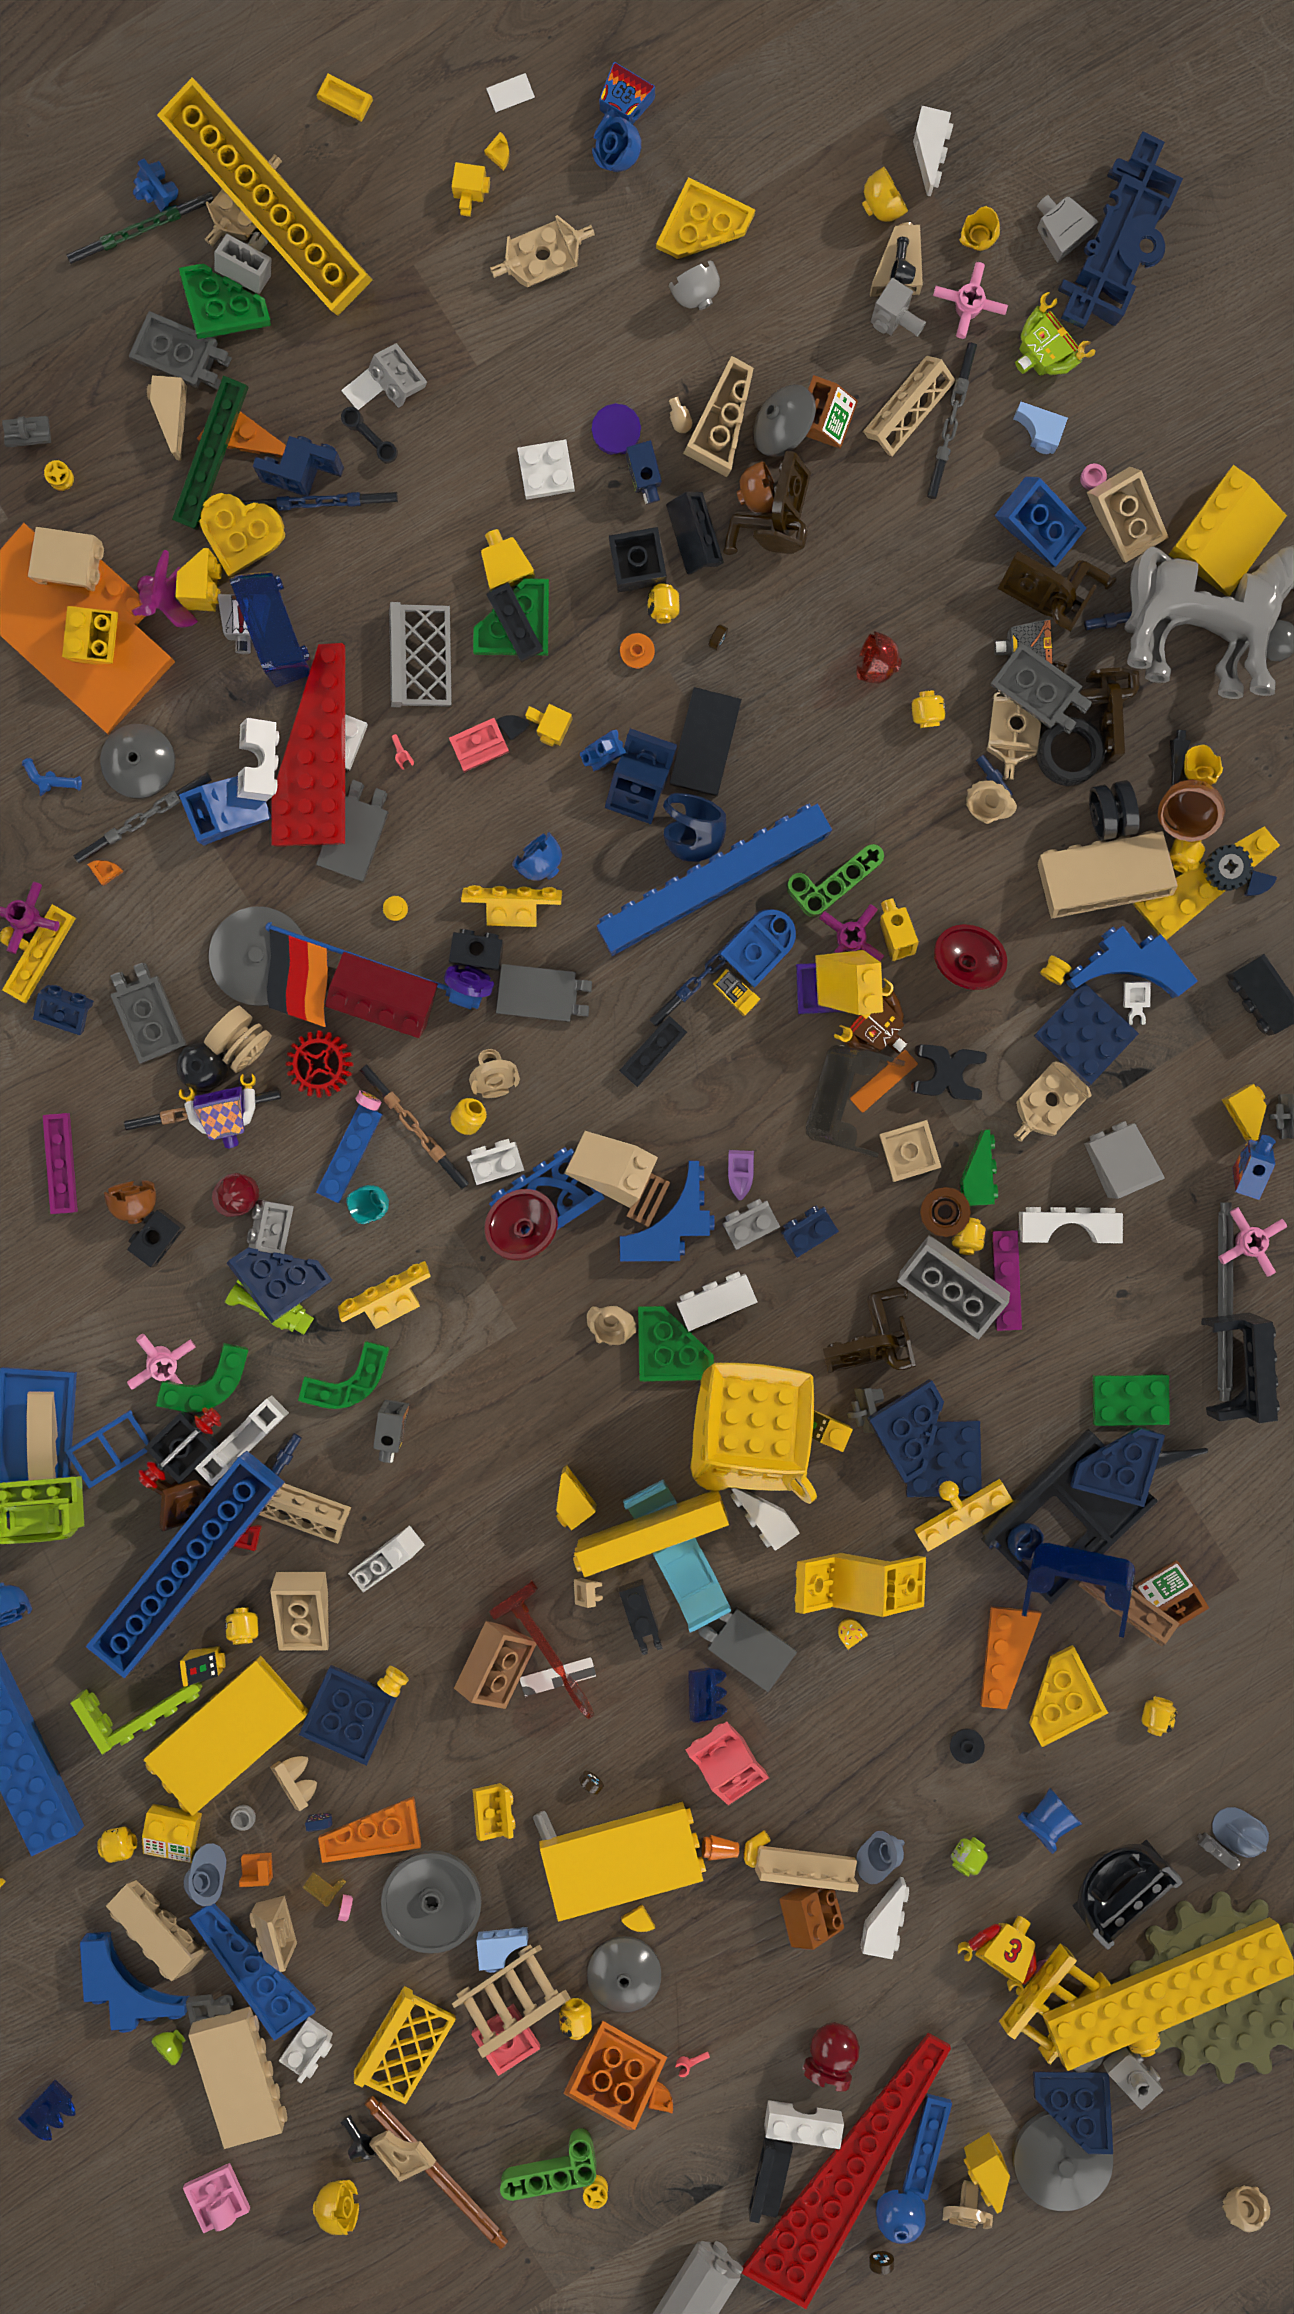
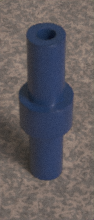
(1108, 620)
(992, 774)
(285, 1455)

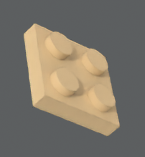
(910, 1150)

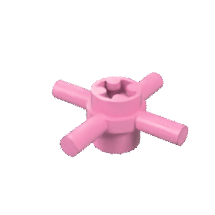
(970, 291)
(1244, 1237)
(167, 1358)

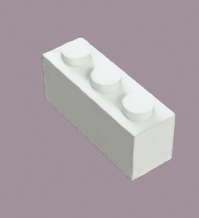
(716, 1300)

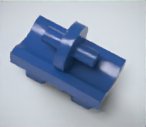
(149, 185)
(603, 751)

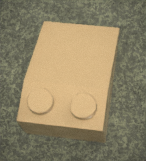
(1128, 513)
(611, 1167)
(301, 1610)
(274, 1931)

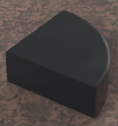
(513, 725)

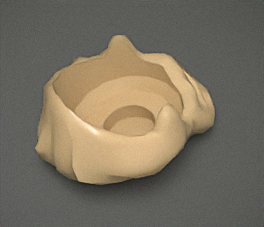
(990, 801)
(611, 1324)
(1246, 2208)

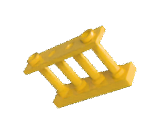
(1039, 1989)

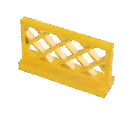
(383, 2042)

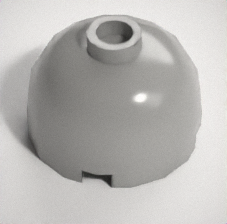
(697, 286)

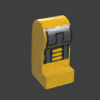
(736, 992)

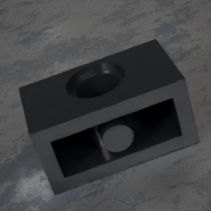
(490, 957)
(169, 1231)

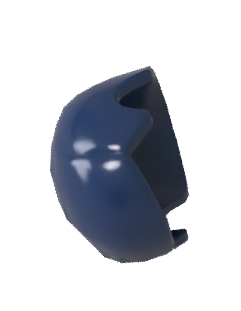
(1024, 1540)

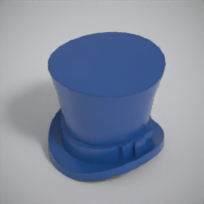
(1050, 1820)

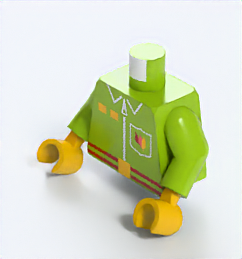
(1048, 345)

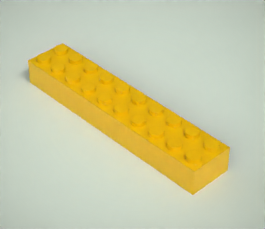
(264, 196)
(1169, 1993)

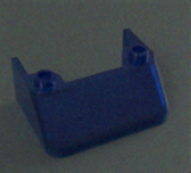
(270, 627)
(1085, 1566)

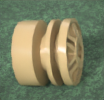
(233, 1035)

